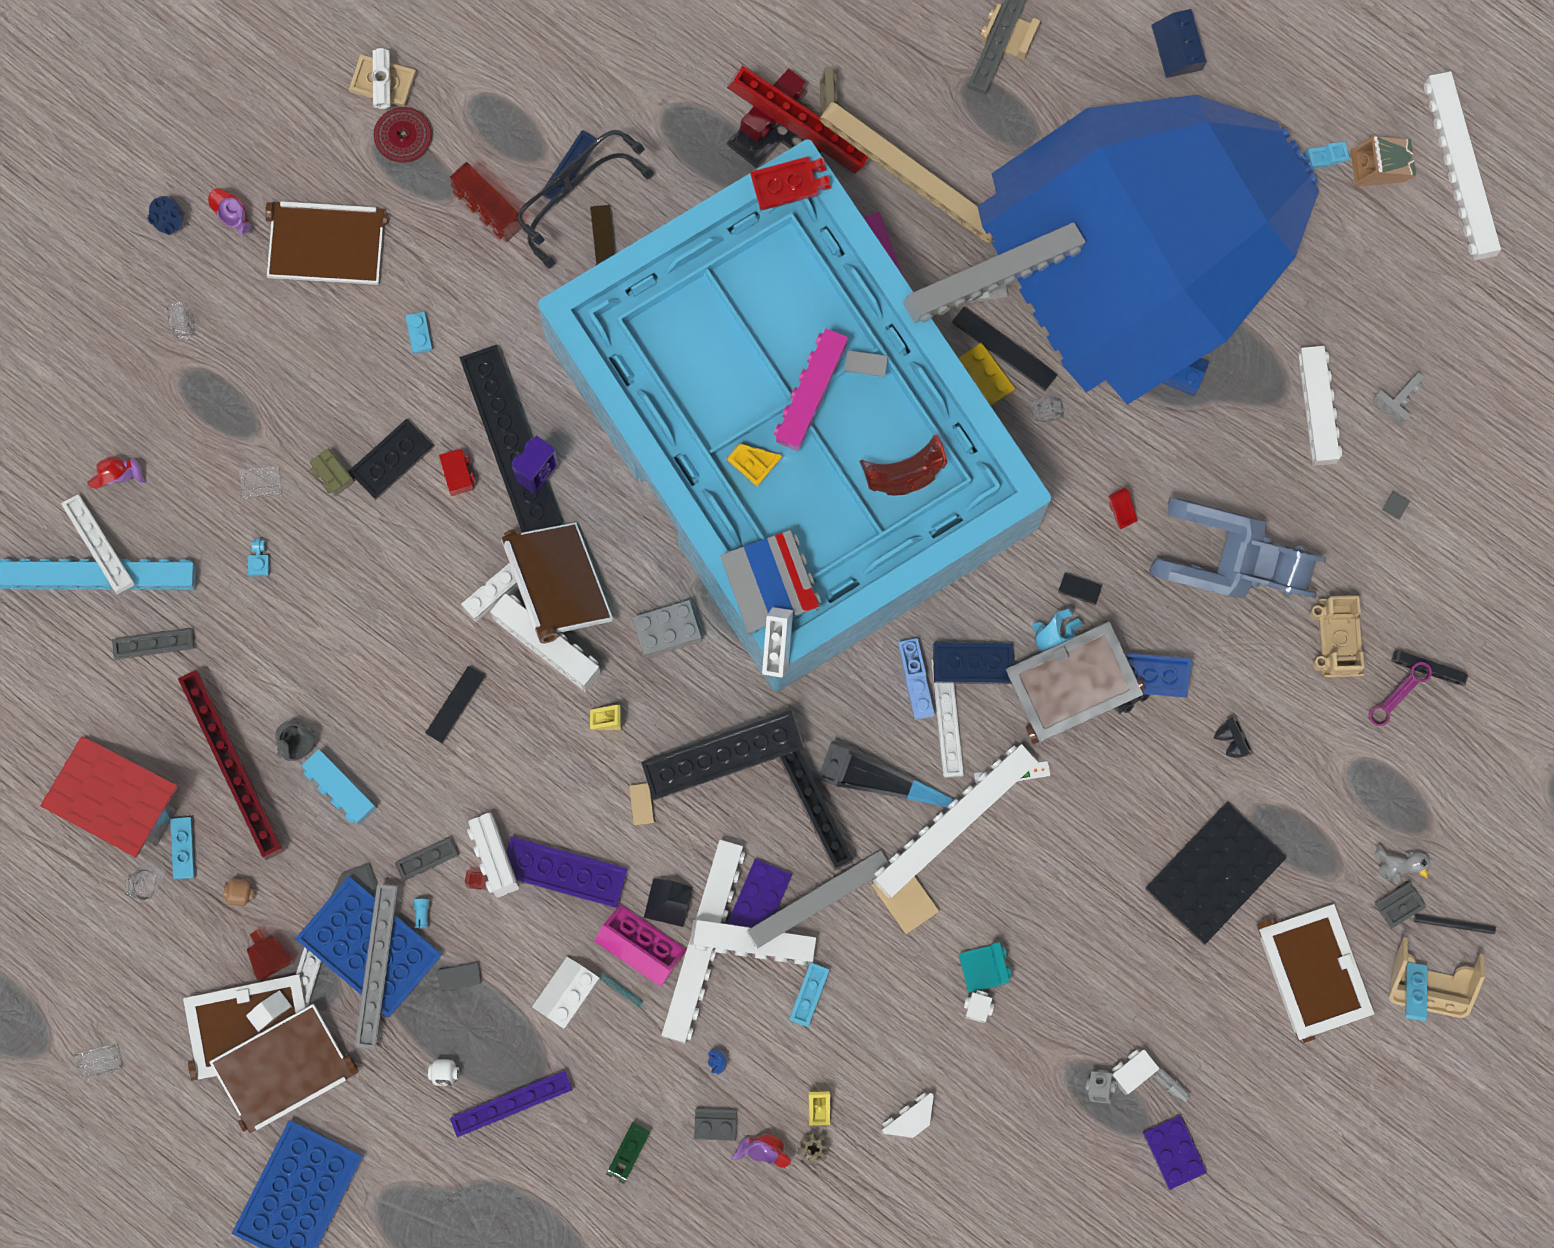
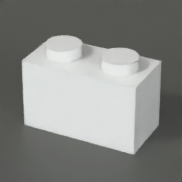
(1134, 1071)

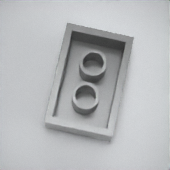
(666, 629)

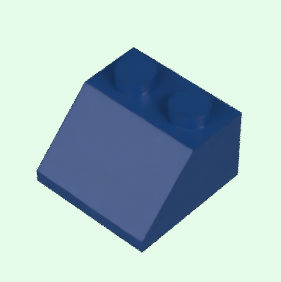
(1188, 378)

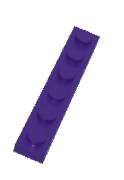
(511, 1104)

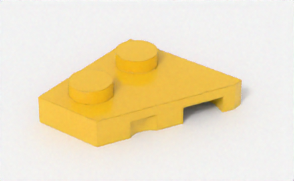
(752, 462)

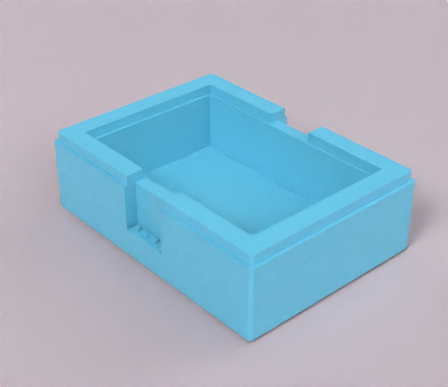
(715, 334)

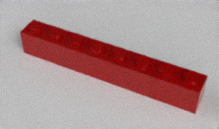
(795, 118)

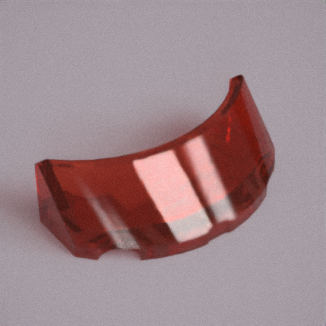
(906, 475)

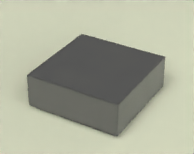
(1396, 505)

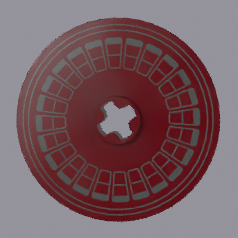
(388, 132)

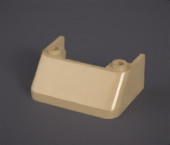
(1445, 993)

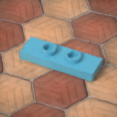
(182, 848)
(1416, 991)

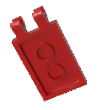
(789, 182)

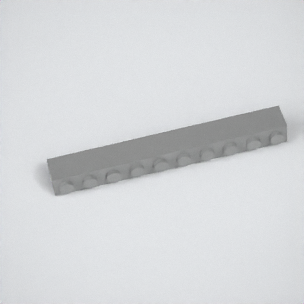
(993, 273)

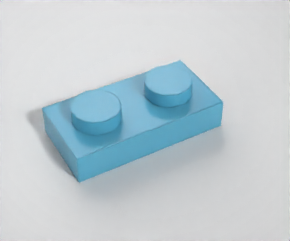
(418, 332)

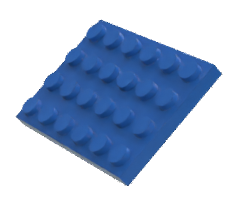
(341, 941)
(297, 1191)

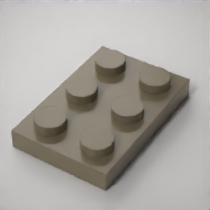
(827, 85)

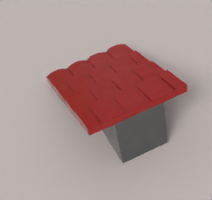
(111, 798)

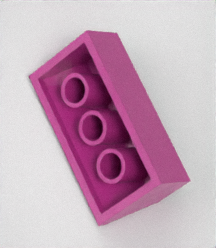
(640, 945)

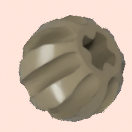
(818, 1146)

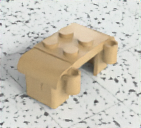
(1339, 636)

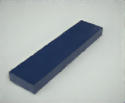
(581, 143)

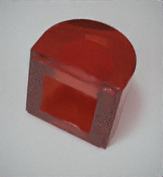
(475, 880)

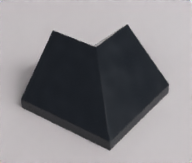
(668, 902)

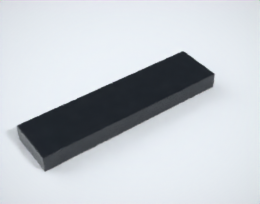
(455, 705)

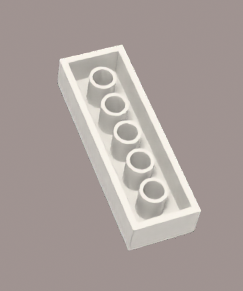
(559, 654)

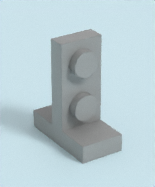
(1395, 407)

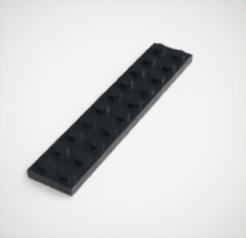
(506, 435)

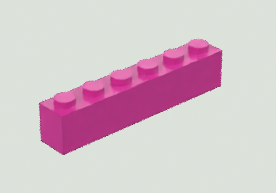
(811, 389)

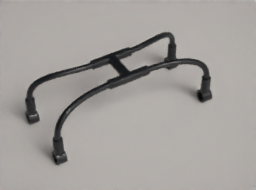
(570, 185)

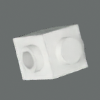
(978, 1006)

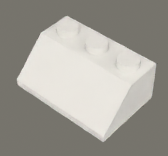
(566, 993)

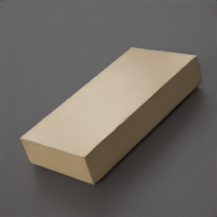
(641, 804)

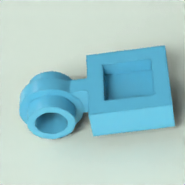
(258, 564)

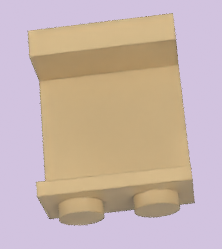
(1020, 38)

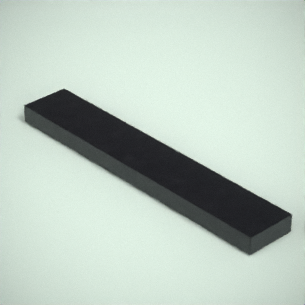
(1004, 349)

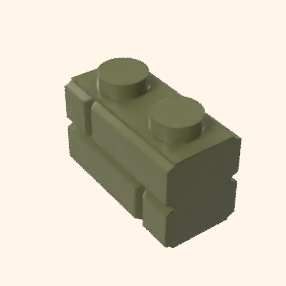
(331, 472)

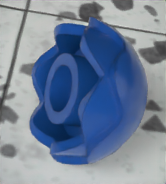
(717, 1061)

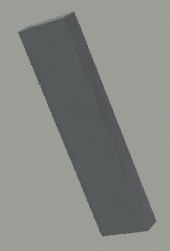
(153, 644)

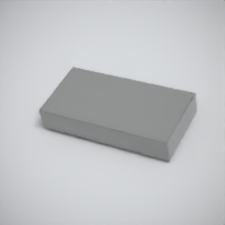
(865, 363)

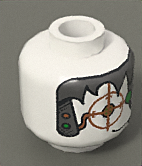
(443, 1072)

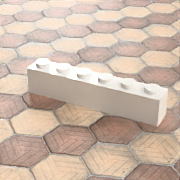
(1319, 406)
(734, 938)

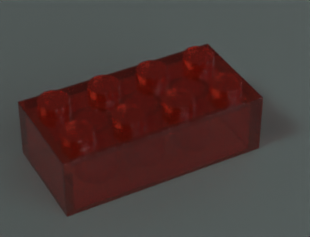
(485, 201)

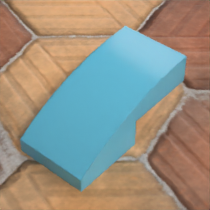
(1329, 155)

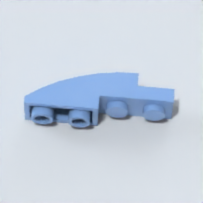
(915, 679)

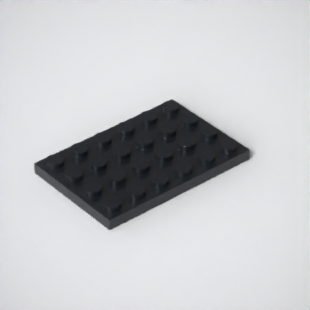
(1215, 873)

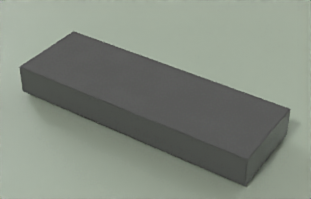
(426, 859)

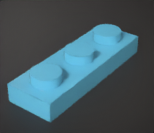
(809, 995)

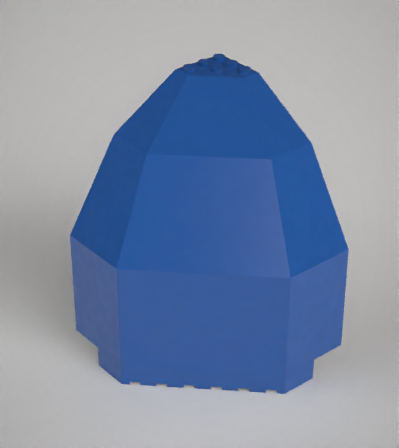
(1181, 224)

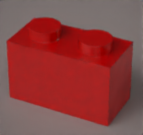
(456, 472)

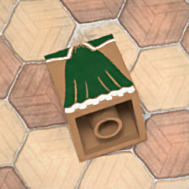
(1383, 161)

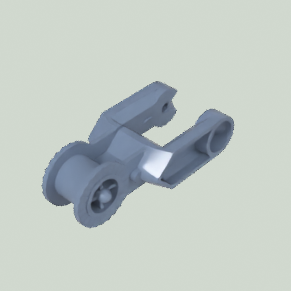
(1246, 556)

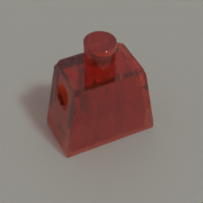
(267, 955)

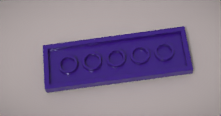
(566, 872)

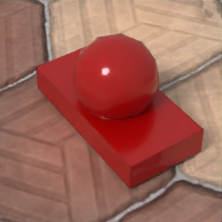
(1122, 508)

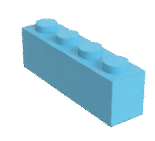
(339, 787)

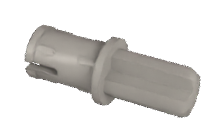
(1172, 1085)

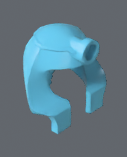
(1049, 636)

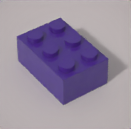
(535, 464)

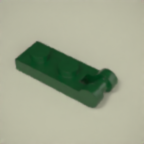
(628, 1152)

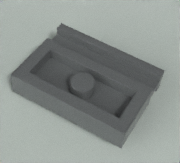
(1400, 905)
(715, 1124)

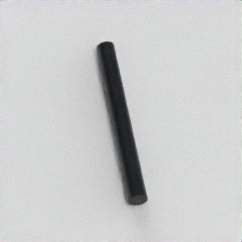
(1454, 924)

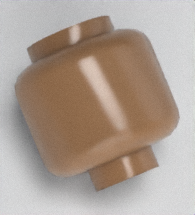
(237, 892)

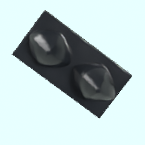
(1233, 730)

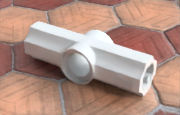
(381, 89)

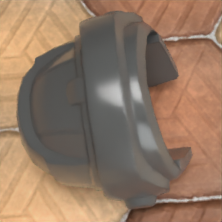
(294, 740)

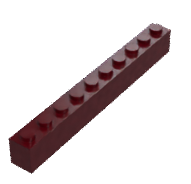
(231, 765)

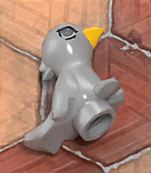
(1396, 867)

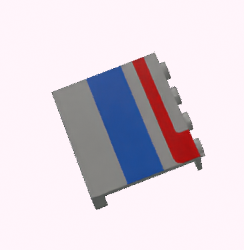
(768, 577)

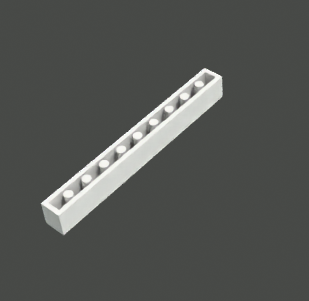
(1462, 166)
(954, 821)
(696, 962)

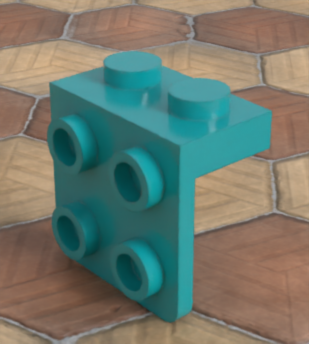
(985, 968)

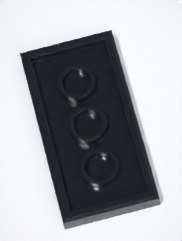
(390, 459)

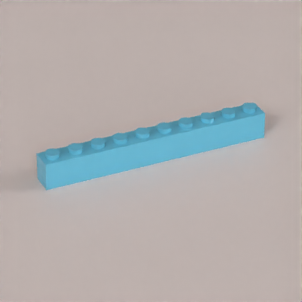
(89, 576)

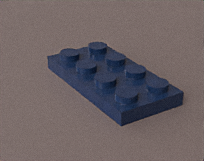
(972, 663)

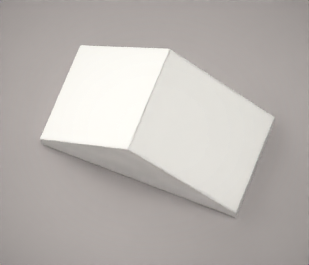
(268, 1010)

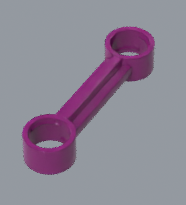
(1400, 693)

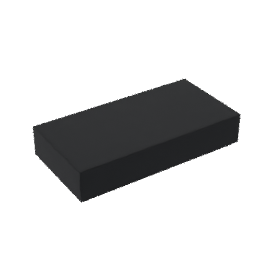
(1080, 589)

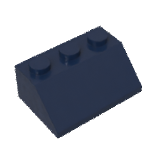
(1179, 44)

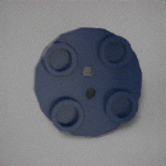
(158, 213)

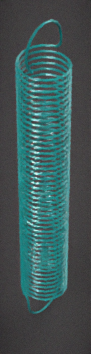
(614, 981)

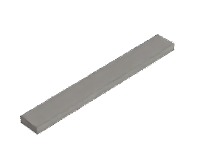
(816, 900)
(376, 966)

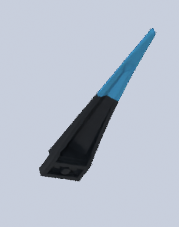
(858, 771)

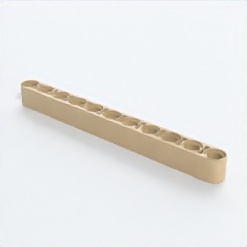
(904, 168)

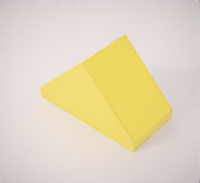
(606, 718)
(819, 1108)

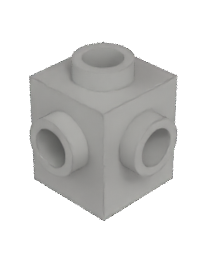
(1101, 1086)

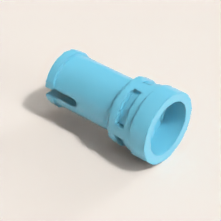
(421, 909)

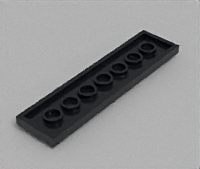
(723, 755)

